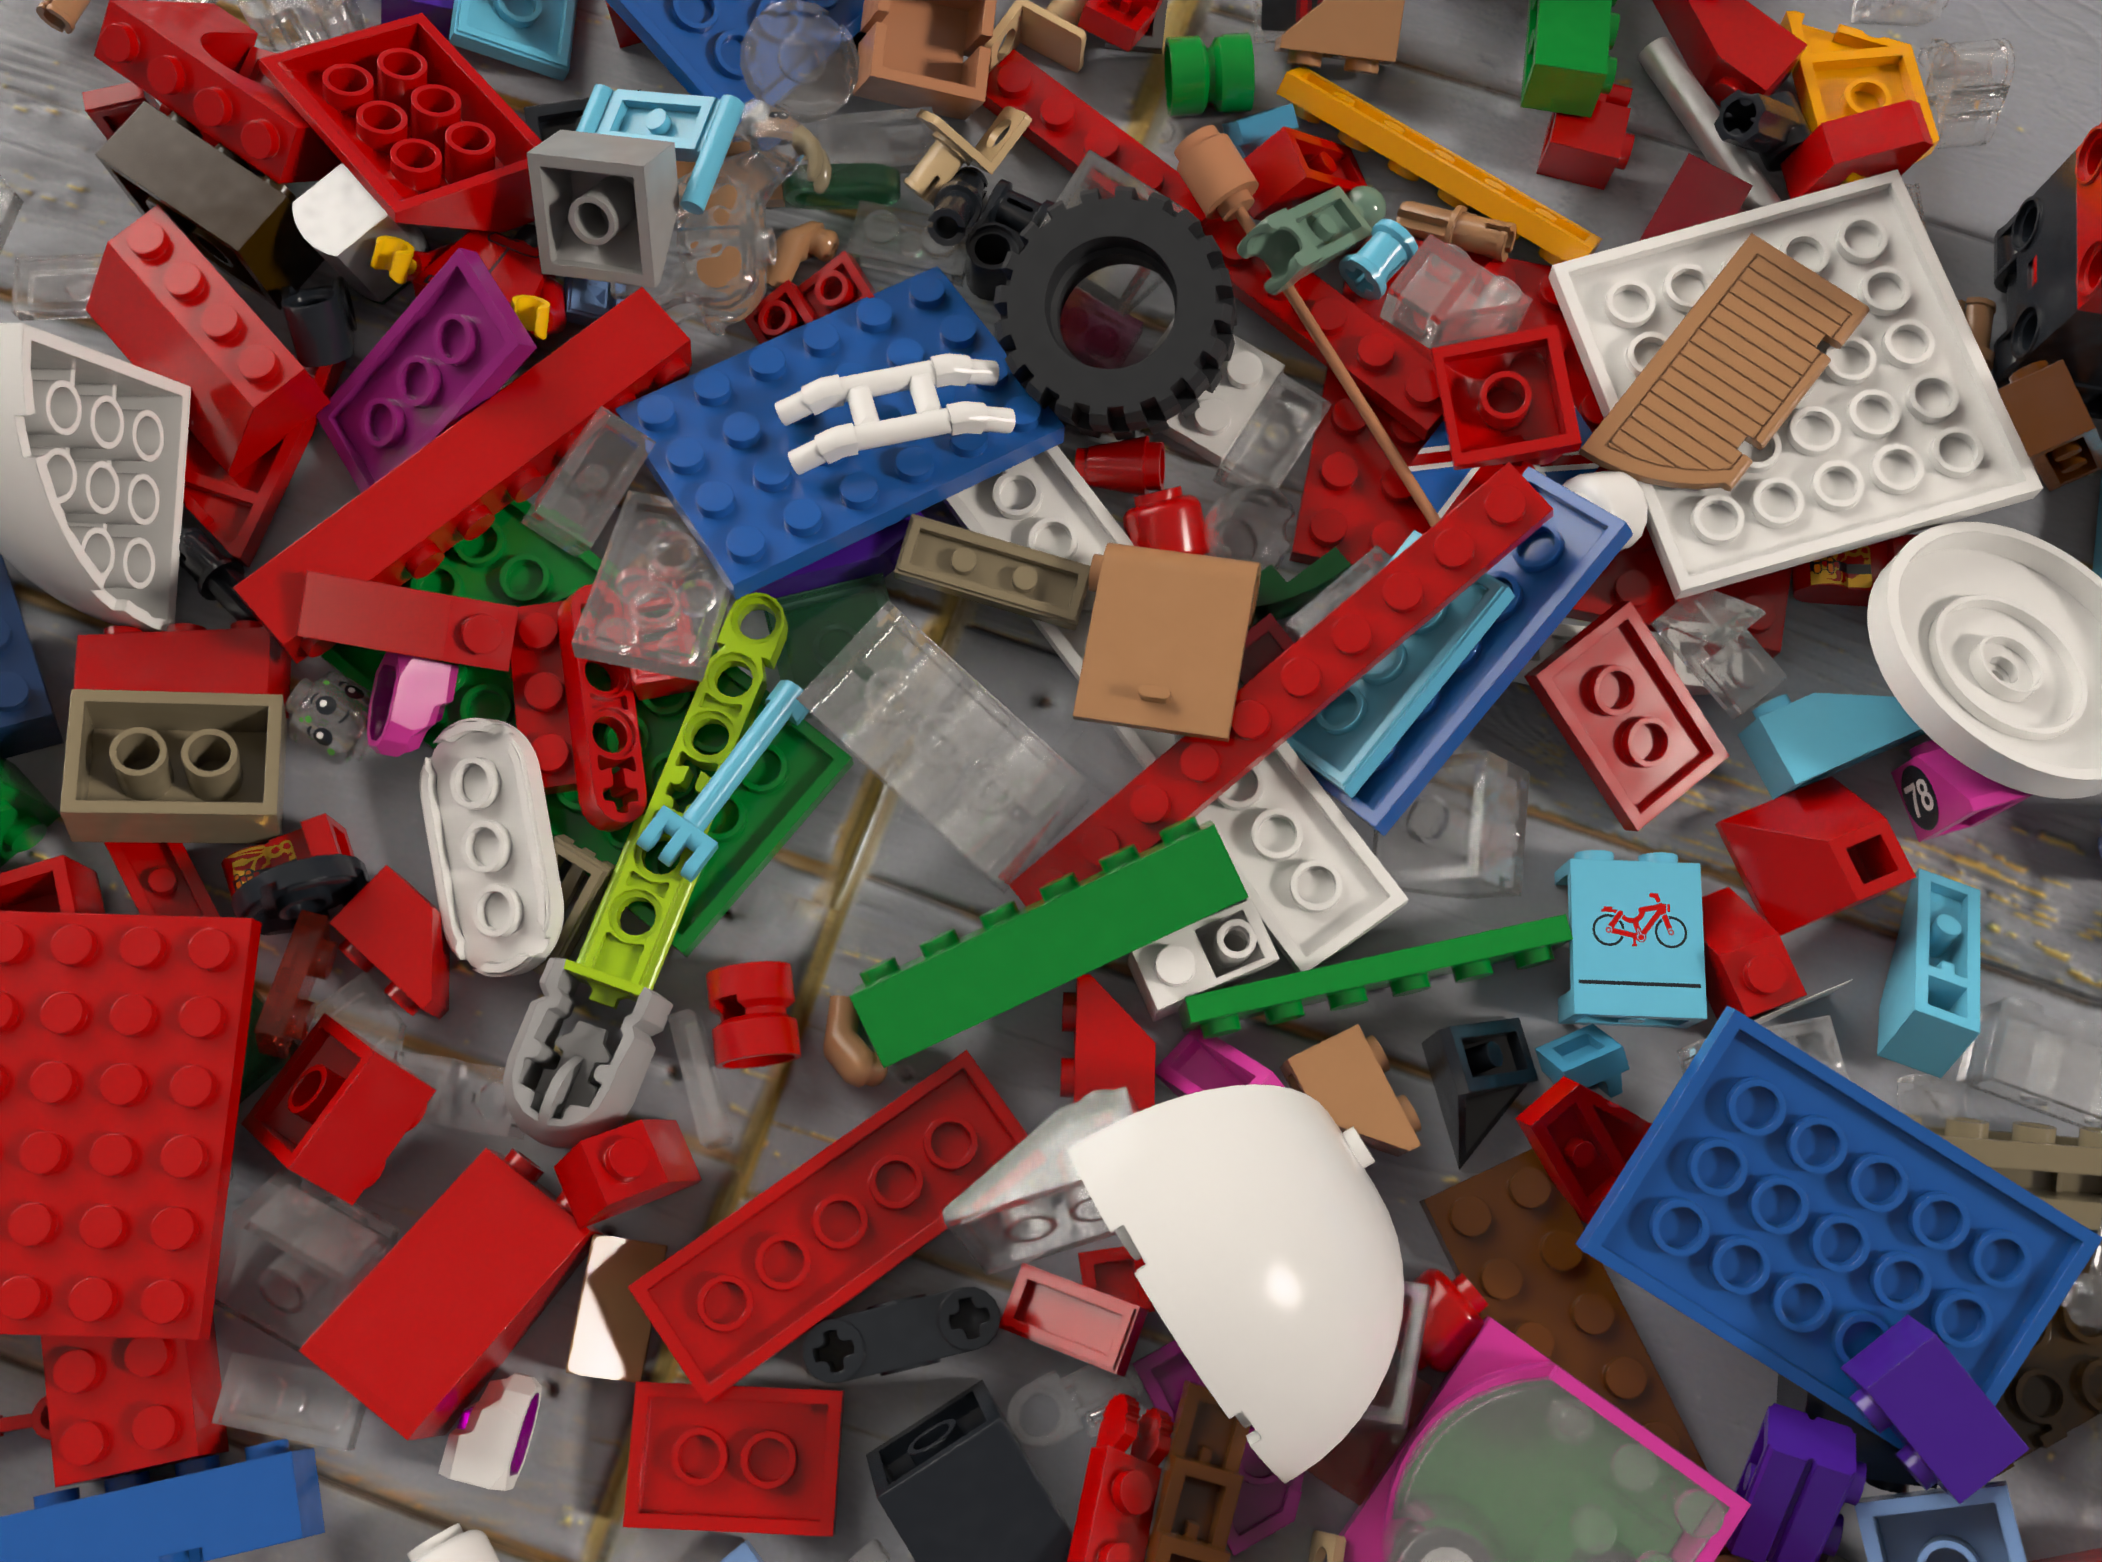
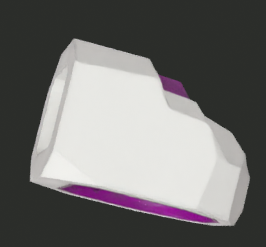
(494, 1434)

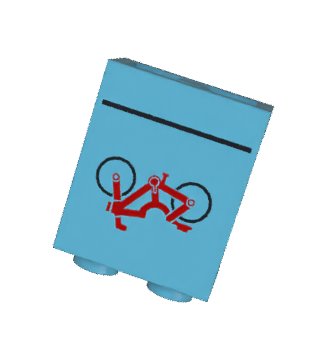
(1634, 941)

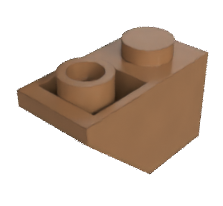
(1347, 30)
(1351, 1085)

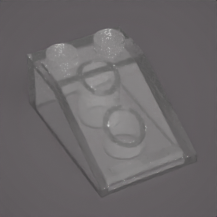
(1034, 1195)

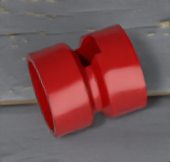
(753, 1015)

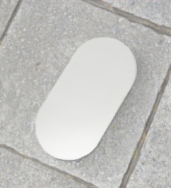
(491, 847)

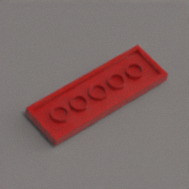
(826, 1228)

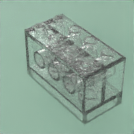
(946, 746)

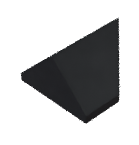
(1477, 1077)

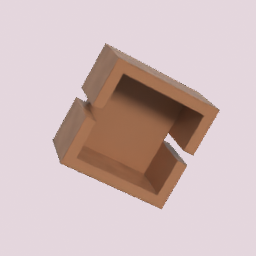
(918, 52)

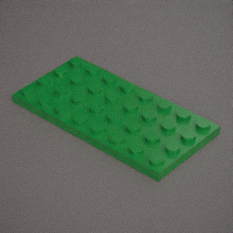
(773, 800)

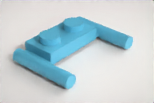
(696, 124)

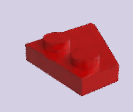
(1581, 1141)

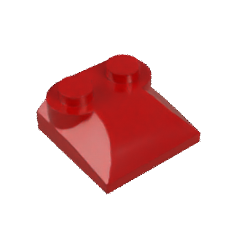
(1507, 399)

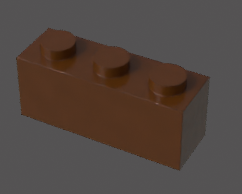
(2052, 423)

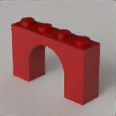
(191, 64)

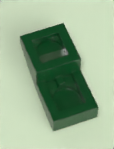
(1288, 598)

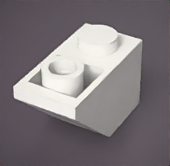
(1202, 958)

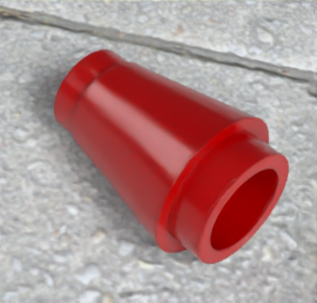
(1123, 465)

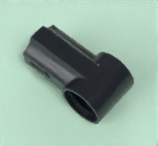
(1763, 125)

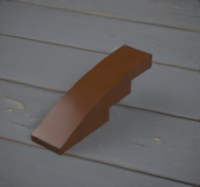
(1198, 1482)

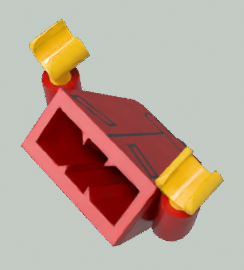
(511, 262)

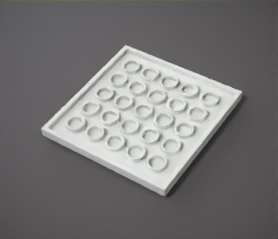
(1883, 441)

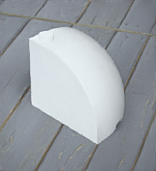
(91, 477)
(1259, 1256)

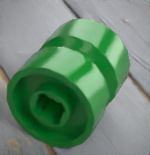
(1212, 74)

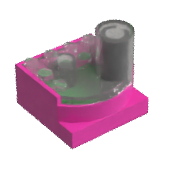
(1536, 1470)

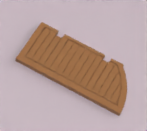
(1727, 373)

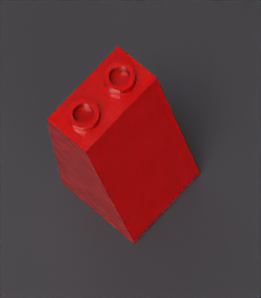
(453, 1296)

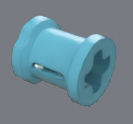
(1378, 259)

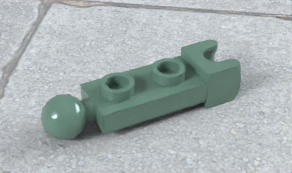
(1313, 233)

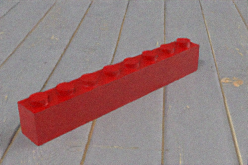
(474, 466)

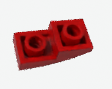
(824, 292)

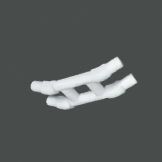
(870, 431)

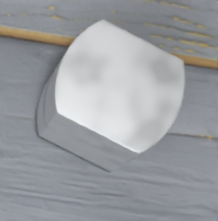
(343, 227)

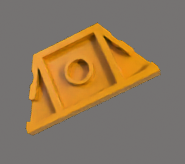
(1853, 74)

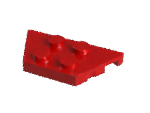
(243, 507)

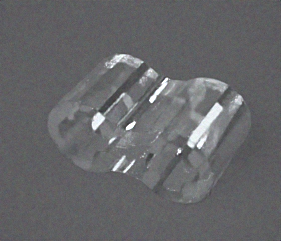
(294, 23)

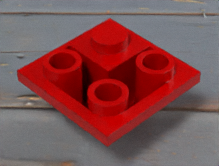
(1813, 854)

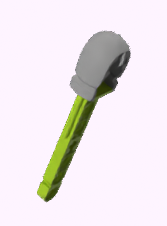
(562, 1103)

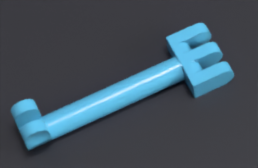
(690, 828)

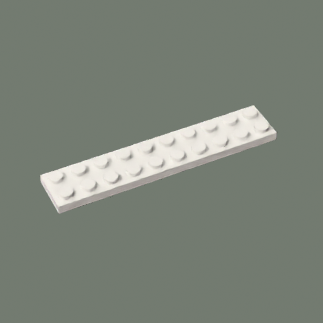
(1282, 830)

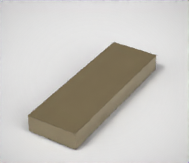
(993, 572)

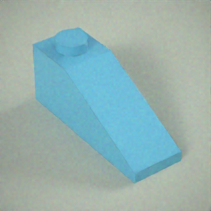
(1822, 736)
(1933, 978)

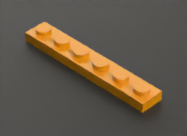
(1418, 156)

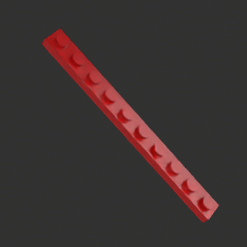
(1376, 358)
(1304, 677)

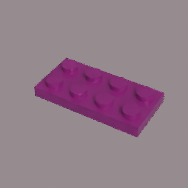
(427, 370)

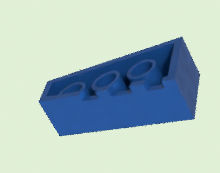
(185, 1518)

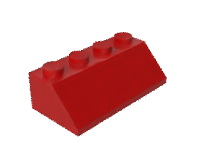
(189, 325)

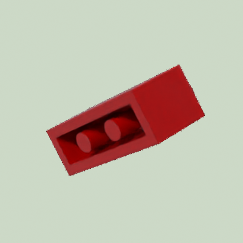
(184, 660)

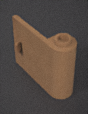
(1166, 640)

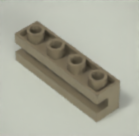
(2050, 1166)

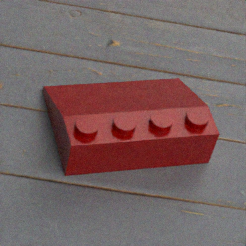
(413, 124)

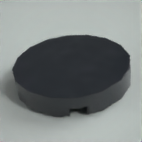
(303, 884)

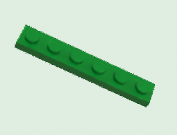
(1347, 982)

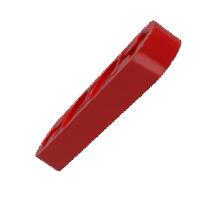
(613, 708)

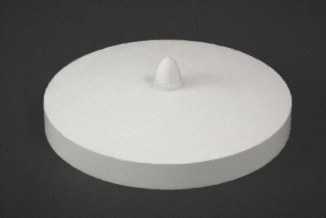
(1996, 654)

